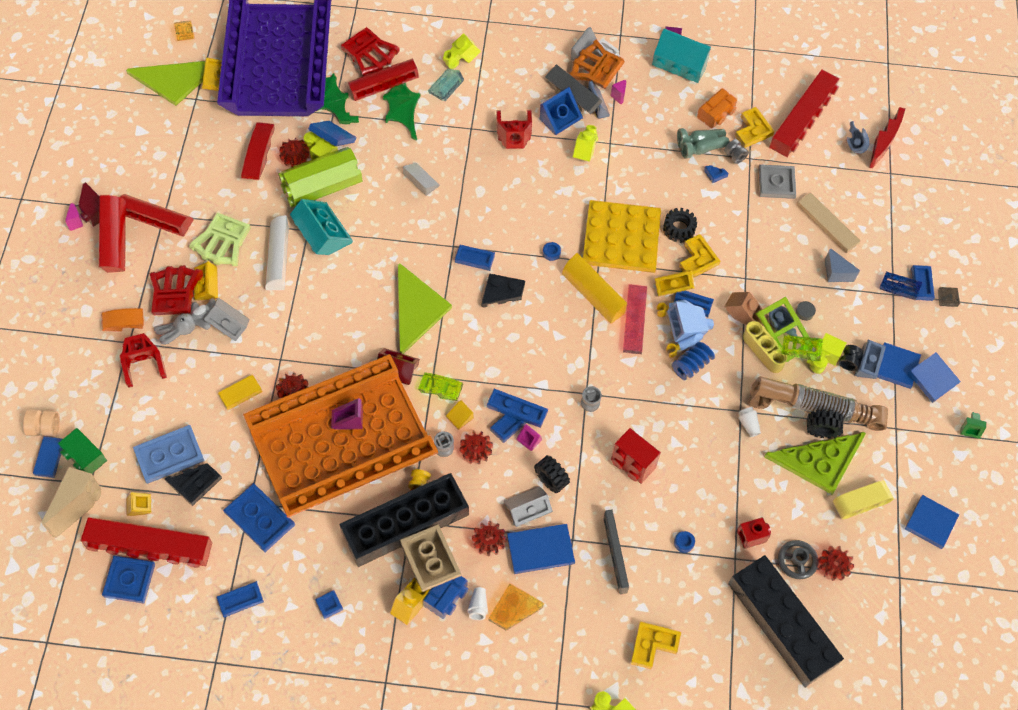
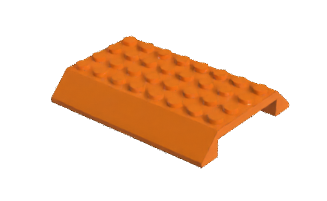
(317, 463)

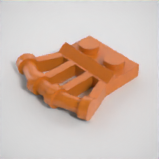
(604, 69)

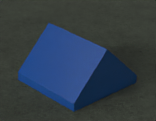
(560, 111)

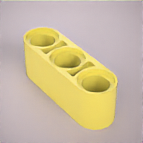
(763, 338)
(863, 499)

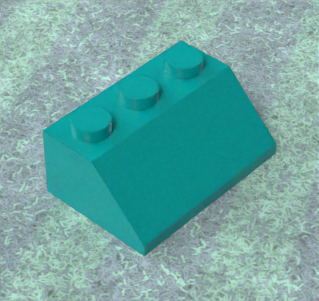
(681, 56)
(320, 227)

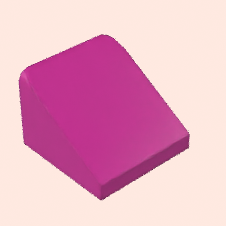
(73, 218)

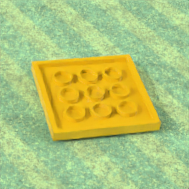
(622, 236)

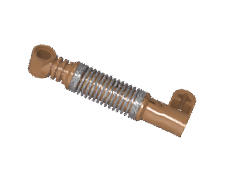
(767, 390)

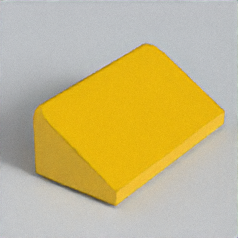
(674, 283)
(208, 286)

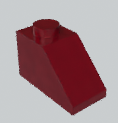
(89, 205)

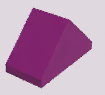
(348, 416)

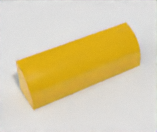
(594, 288)

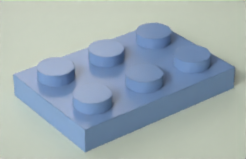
(168, 454)

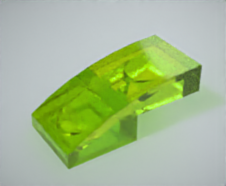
(440, 385)

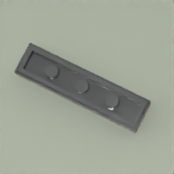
(582, 95)
(616, 553)

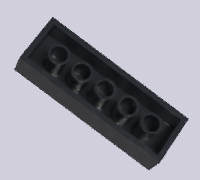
(384, 526)
(785, 621)

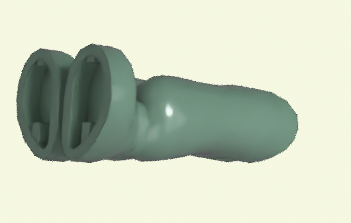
(701, 141)

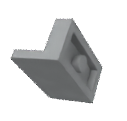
(227, 319)
(528, 506)

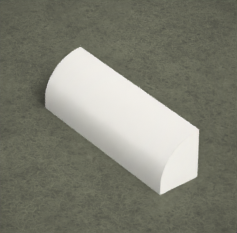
(277, 254)

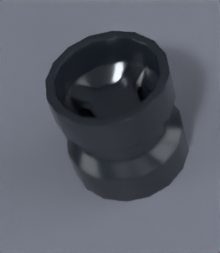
(849, 360)

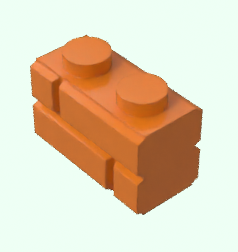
(717, 108)

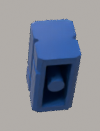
(444, 596)

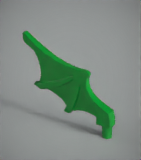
(335, 102)
(402, 107)

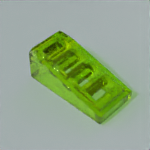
(810, 342)

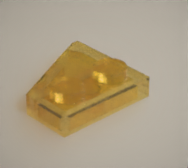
(514, 608)

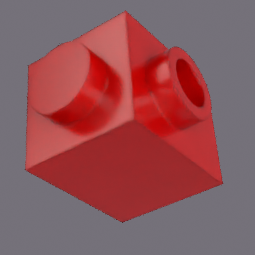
(754, 532)

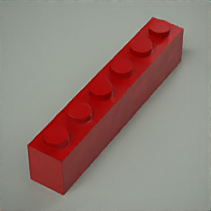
(804, 113)
(146, 542)

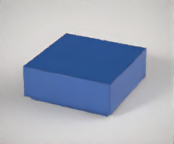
(329, 604)

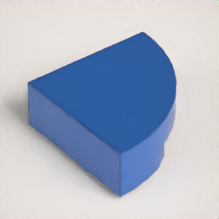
(715, 174)

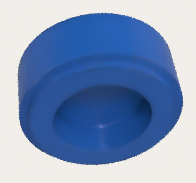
(551, 251)
(684, 542)

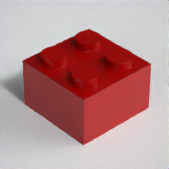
(635, 456)

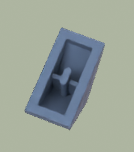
(839, 269)

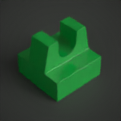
(973, 426)

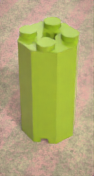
(320, 176)

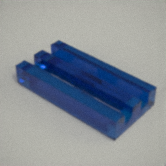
(900, 288)

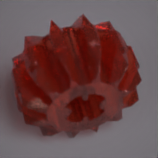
(294, 152)
(284, 386)
(481, 452)
(487, 532)
(836, 571)

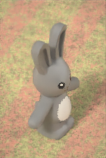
(185, 323)

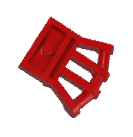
(365, 42)
(176, 300)

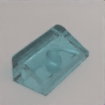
(446, 84)

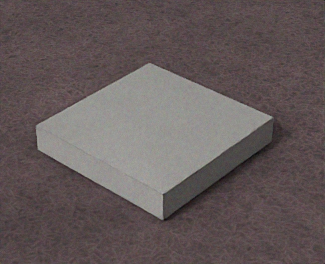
(777, 181)

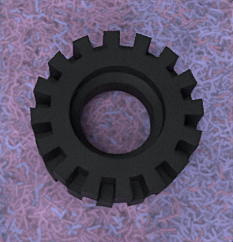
(680, 216)
(825, 423)
(552, 474)

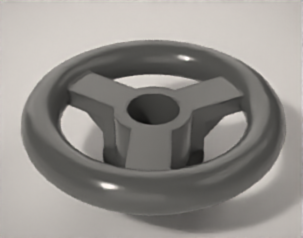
(801, 552)

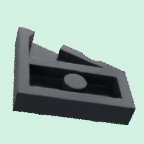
(502, 289)
(194, 482)

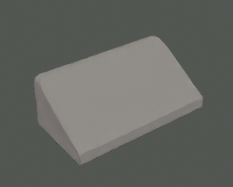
(583, 42)
(420, 178)

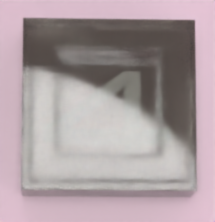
(948, 297)

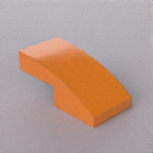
(122, 318)

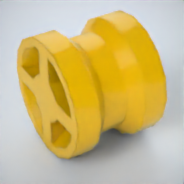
(419, 478)

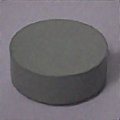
(805, 310)

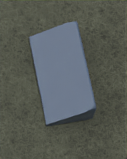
(602, 110)
(871, 360)

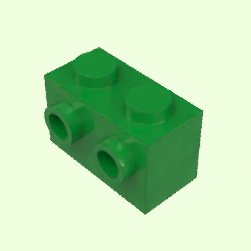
(81, 452)

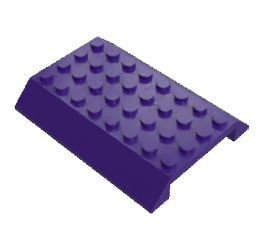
(275, 58)

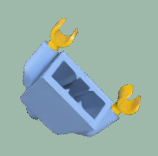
(686, 322)

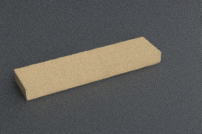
(828, 222)

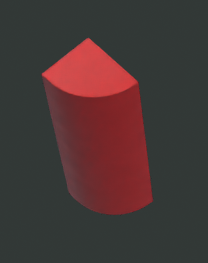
(383, 79)
(157, 215)
(112, 233)

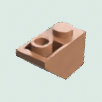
(744, 307)

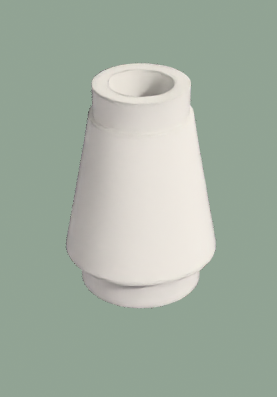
(749, 420)
(478, 605)

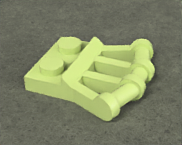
(224, 229)

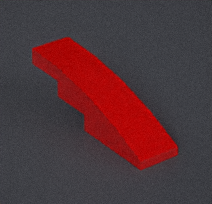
(885, 138)
(257, 151)

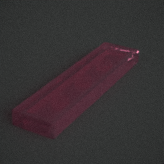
(635, 319)

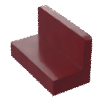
(404, 363)

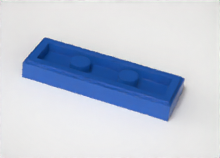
(517, 408)

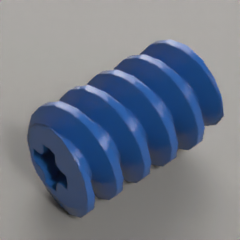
(693, 360)

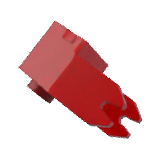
(514, 133)
(137, 349)

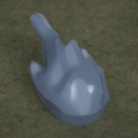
(860, 141)
(780, 318)

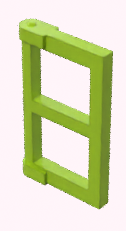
(797, 322)

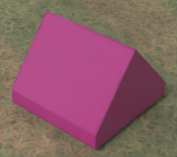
(618, 91)
(529, 437)

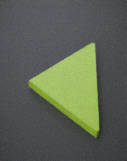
(170, 81)
(418, 308)
(821, 461)

